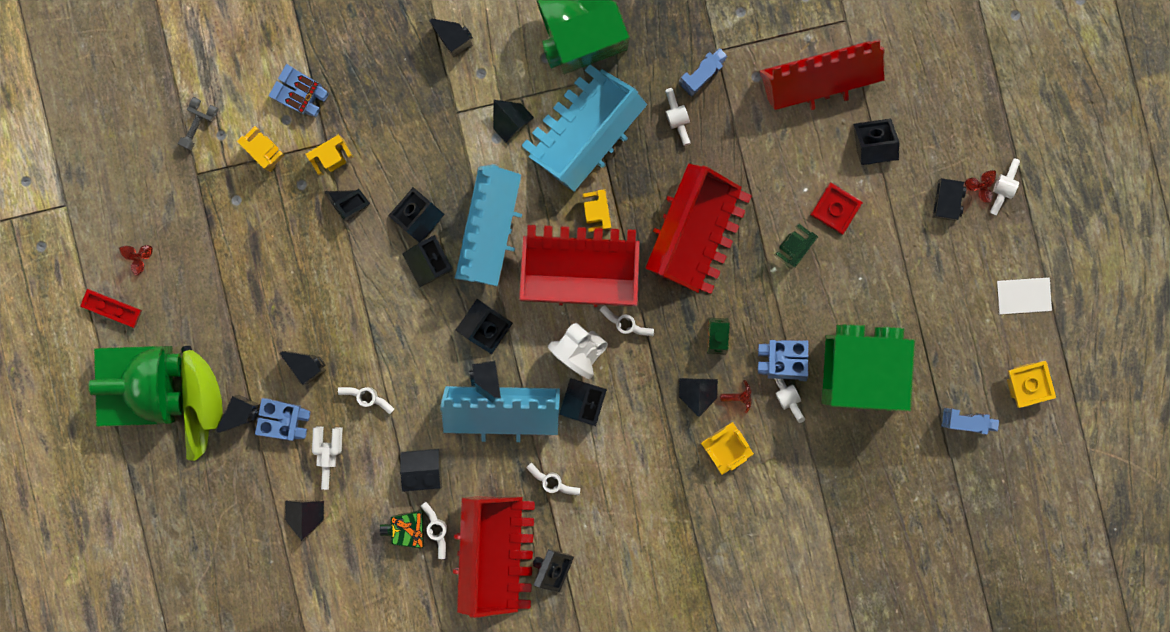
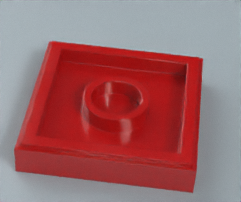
(836, 208)

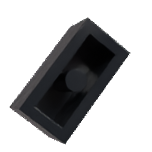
(948, 199)

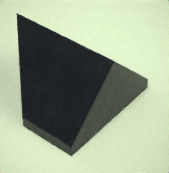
(509, 118)
(347, 202)
(698, 393)
(304, 516)

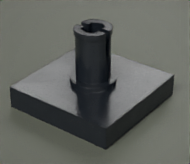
(552, 570)

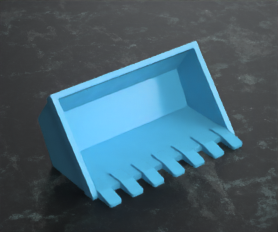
(586, 128)
(488, 225)
(517, 412)

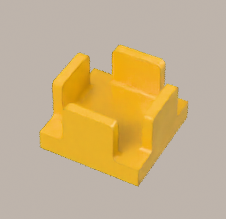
(261, 148)
(329, 155)
(597, 210)
(1030, 384)
(727, 448)

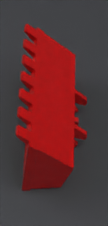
(824, 75)
(696, 228)
(579, 268)
(492, 555)

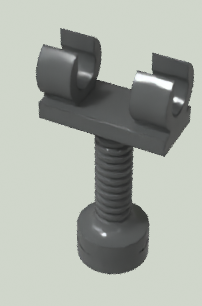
(186, 141)

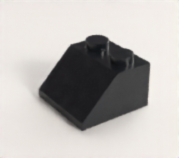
(452, 35)
(876, 141)
(416, 215)
(484, 326)
(304, 366)
(485, 379)
(238, 413)
(420, 470)

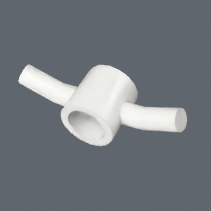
(677, 117)
(1005, 186)
(616, 319)
(358, 394)
(788, 398)
(561, 487)
(440, 538)

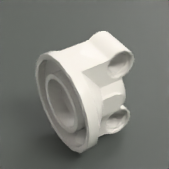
(579, 349)

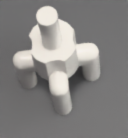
(326, 452)

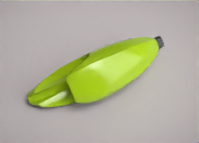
(200, 402)

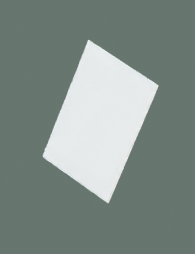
(1024, 295)

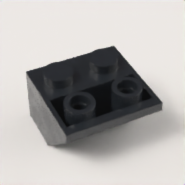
(427, 261)
(583, 401)

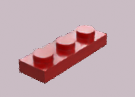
(111, 308)

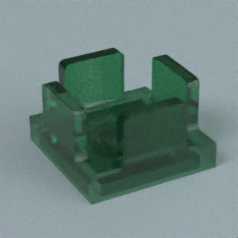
(796, 246)

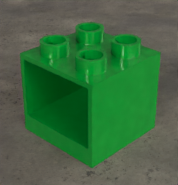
(868, 369)

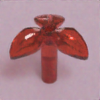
(987, 180)
(137, 265)
(744, 397)

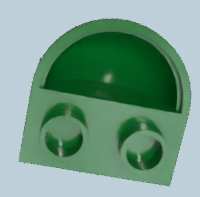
(581, 32)
(136, 385)

